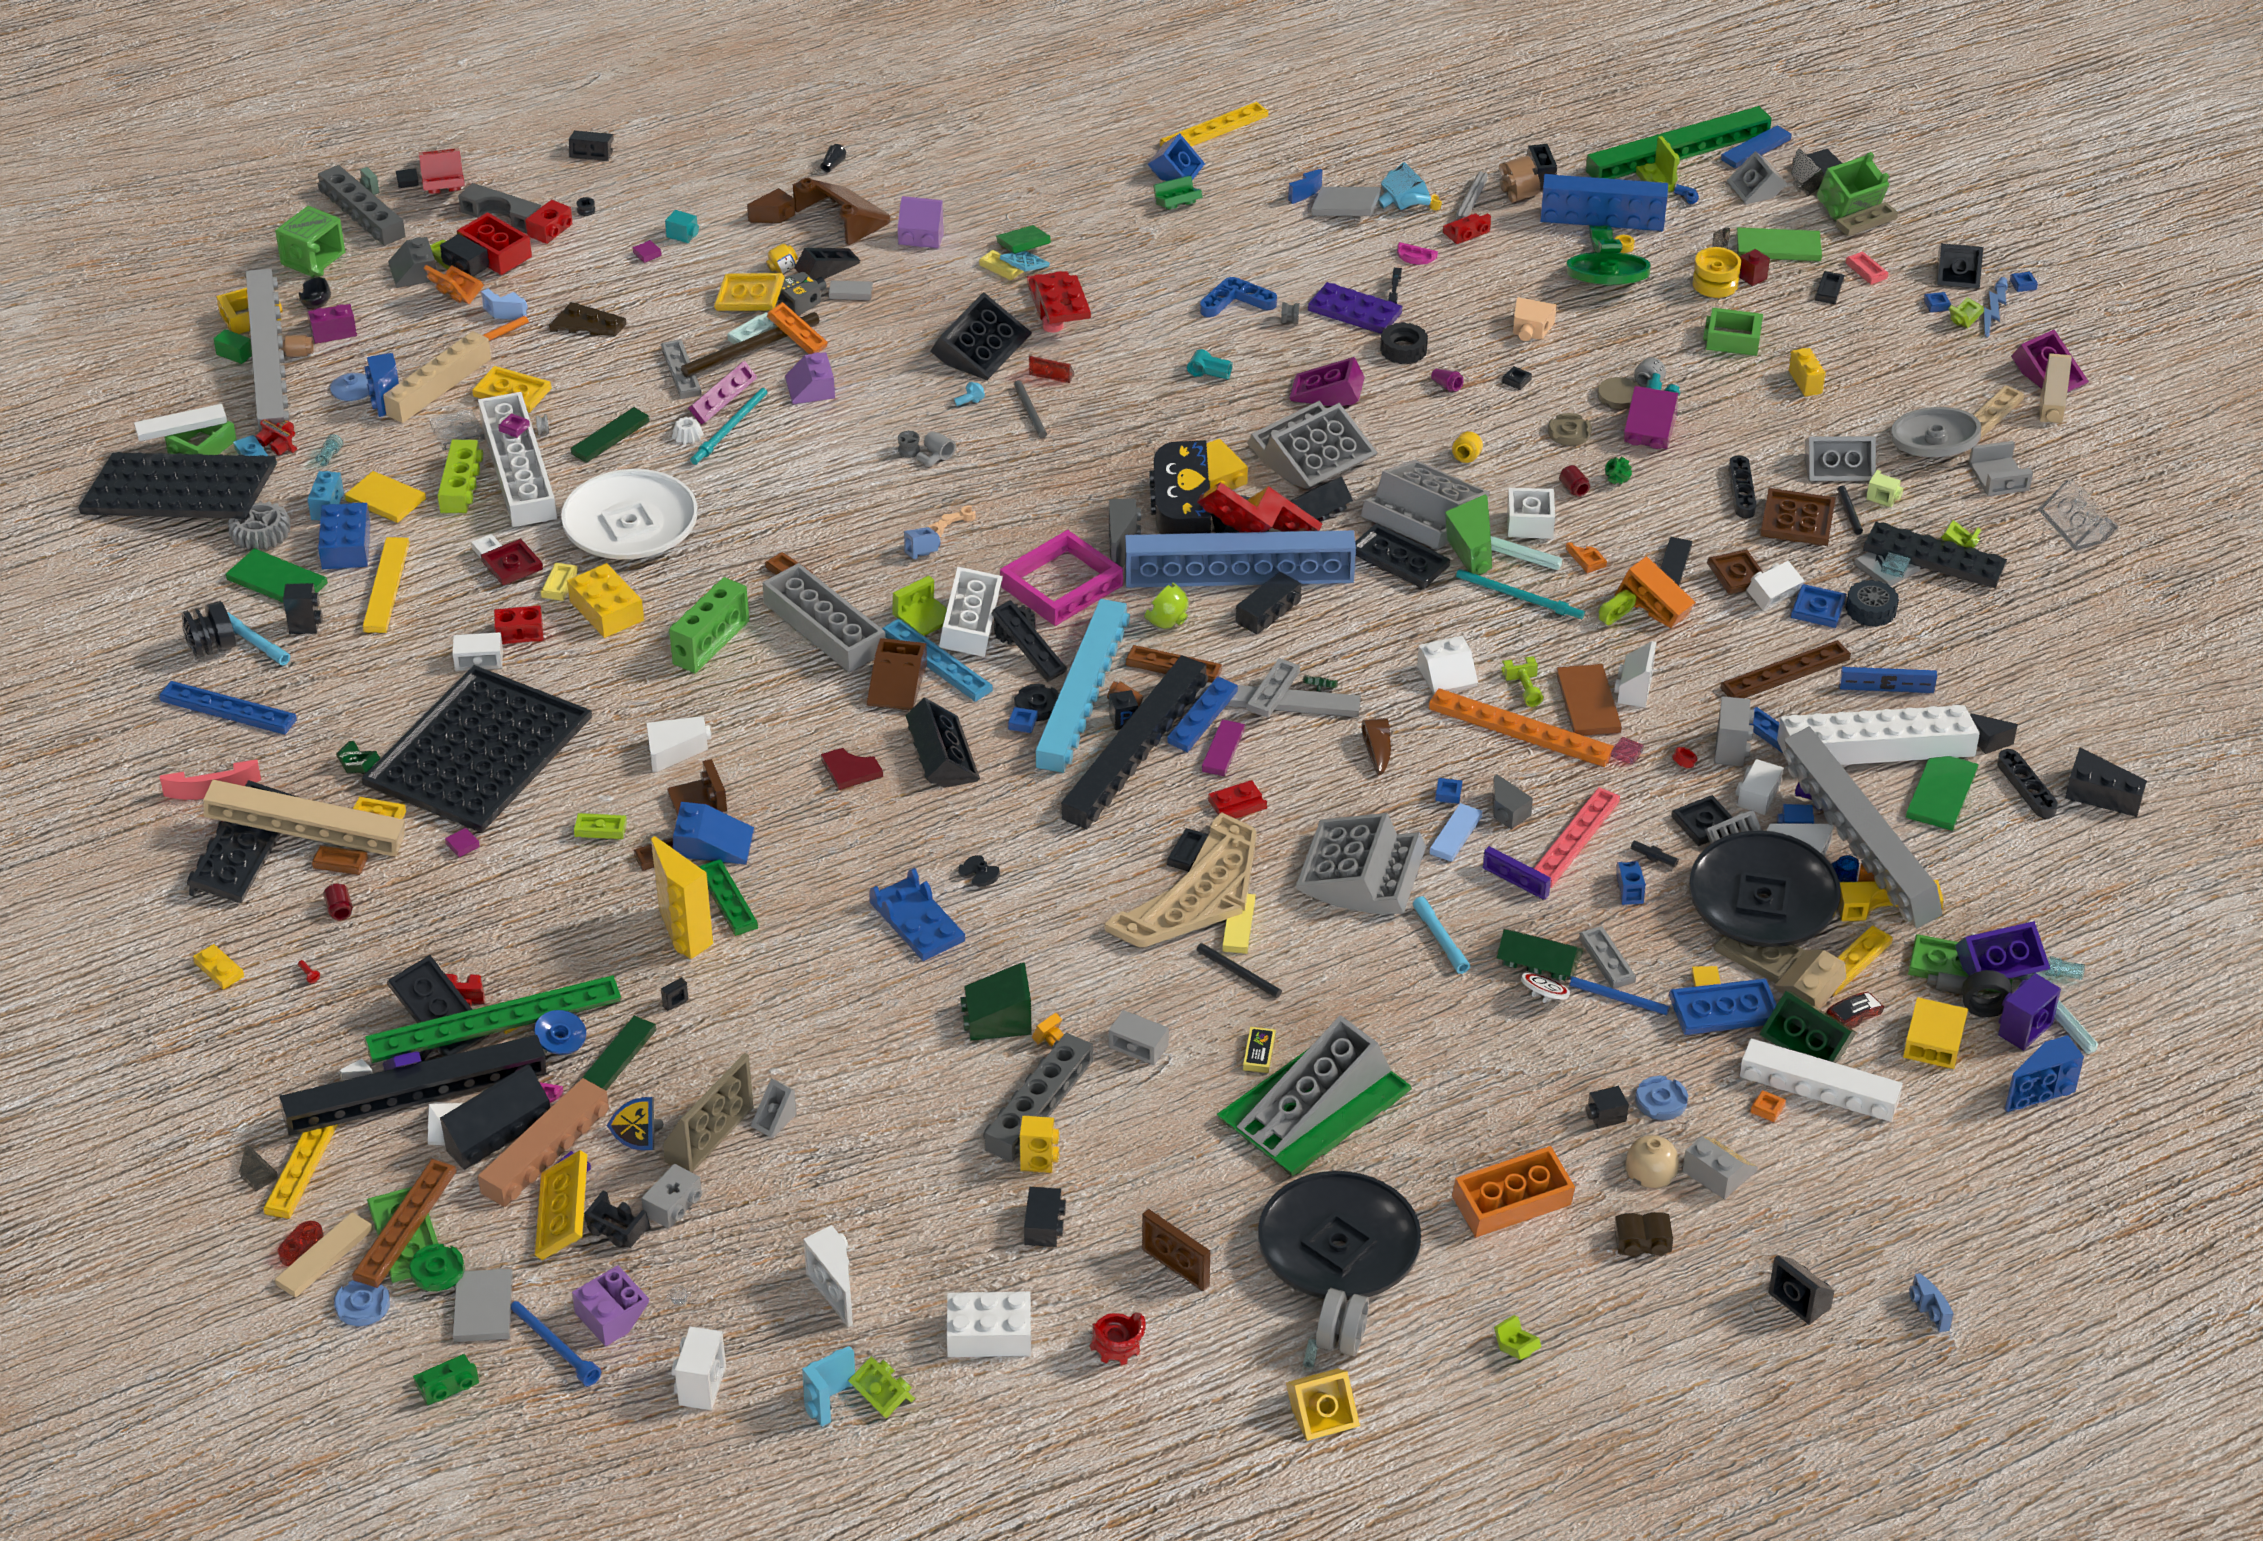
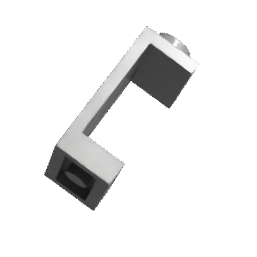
(1998, 470)

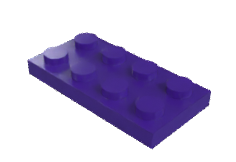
(1354, 307)

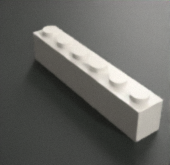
(1821, 1080)

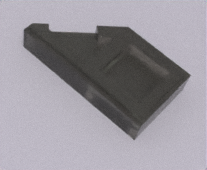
(1721, 238)
(256, 1170)

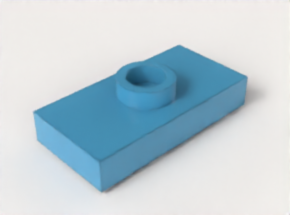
(249, 447)

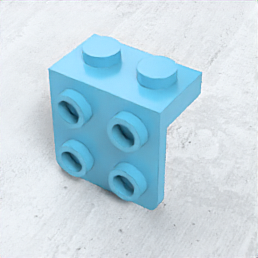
(825, 1379)

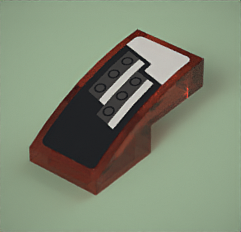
(1856, 1007)

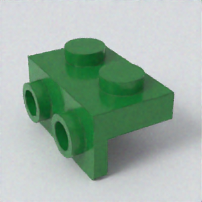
(1175, 192)

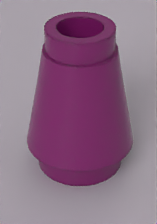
(1448, 379)

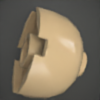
(1652, 1161)

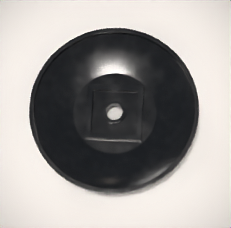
(1749, 863)
(1338, 1206)

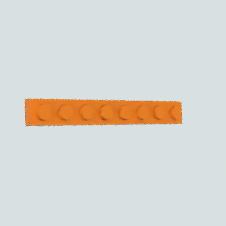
(1521, 727)

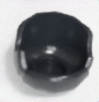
(315, 293)

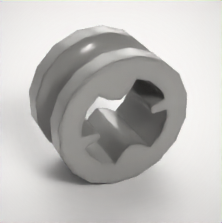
(542, 424)

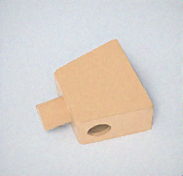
(1533, 318)

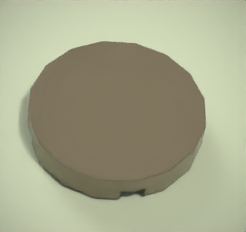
(1616, 392)
(1569, 429)

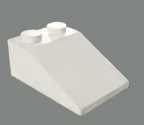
(828, 1269)

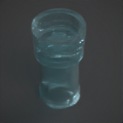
(330, 447)
(2065, 968)

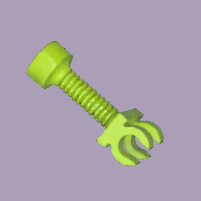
(1531, 695)

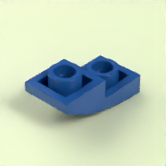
(1305, 187)

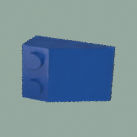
(711, 835)

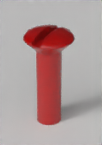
(312, 976)

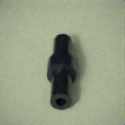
(1654, 853)

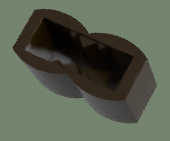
(1643, 1233)

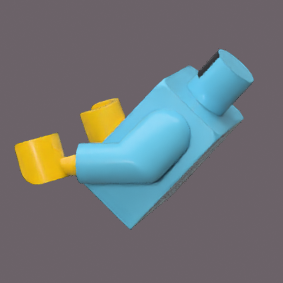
(1406, 189)

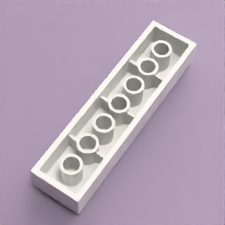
(517, 462)
(1889, 733)

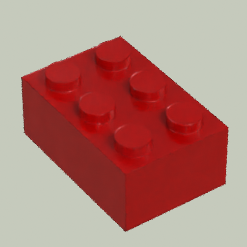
(505, 244)

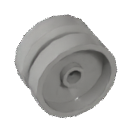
(1342, 1322)

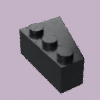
(2105, 785)

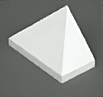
(437, 1110)

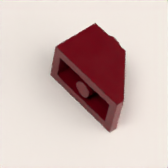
(1754, 267)

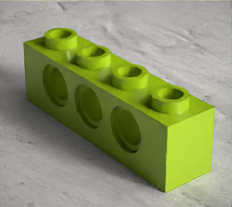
(460, 476)

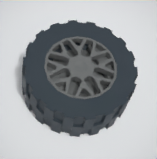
(1872, 603)

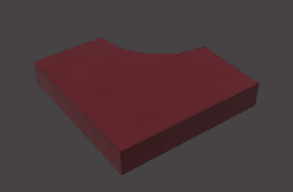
(849, 769)

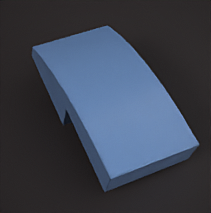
(1931, 1299)

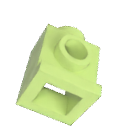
(1884, 489)

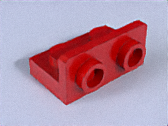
(1467, 228)

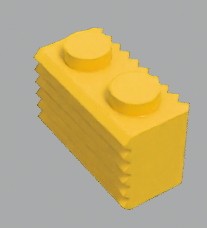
(1807, 371)

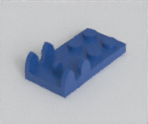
(916, 916)

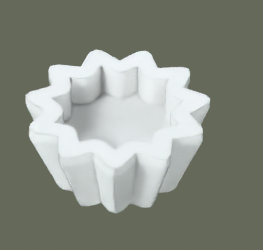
(687, 431)

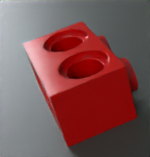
(519, 624)

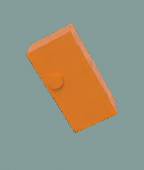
(1513, 1191)

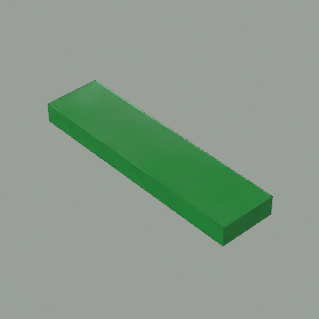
(729, 898)

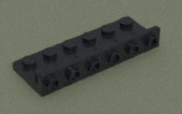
(233, 857)

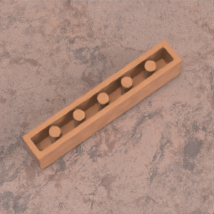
(543, 1142)

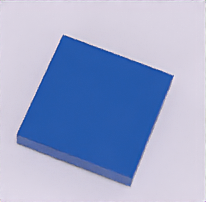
(1818, 605)

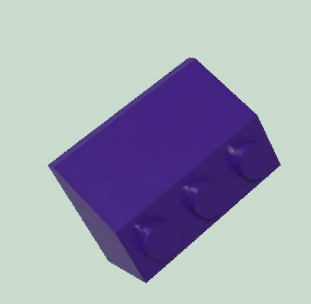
(2007, 950)

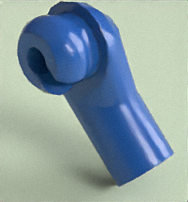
(1689, 194)

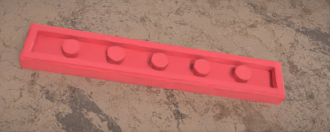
(1577, 834)

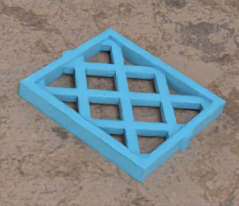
(1011, 259)

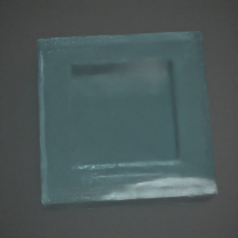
(1895, 565)

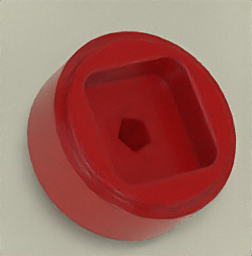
(1684, 757)

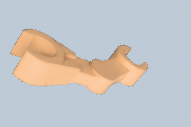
(965, 514)

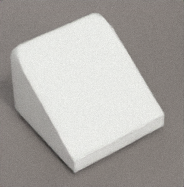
(354, 1070)

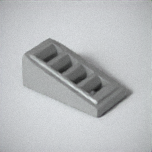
(1745, 821)

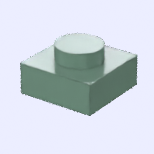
(369, 180)

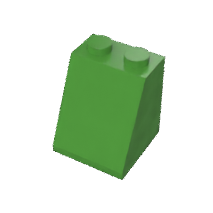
(1470, 534)

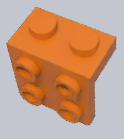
(456, 283)

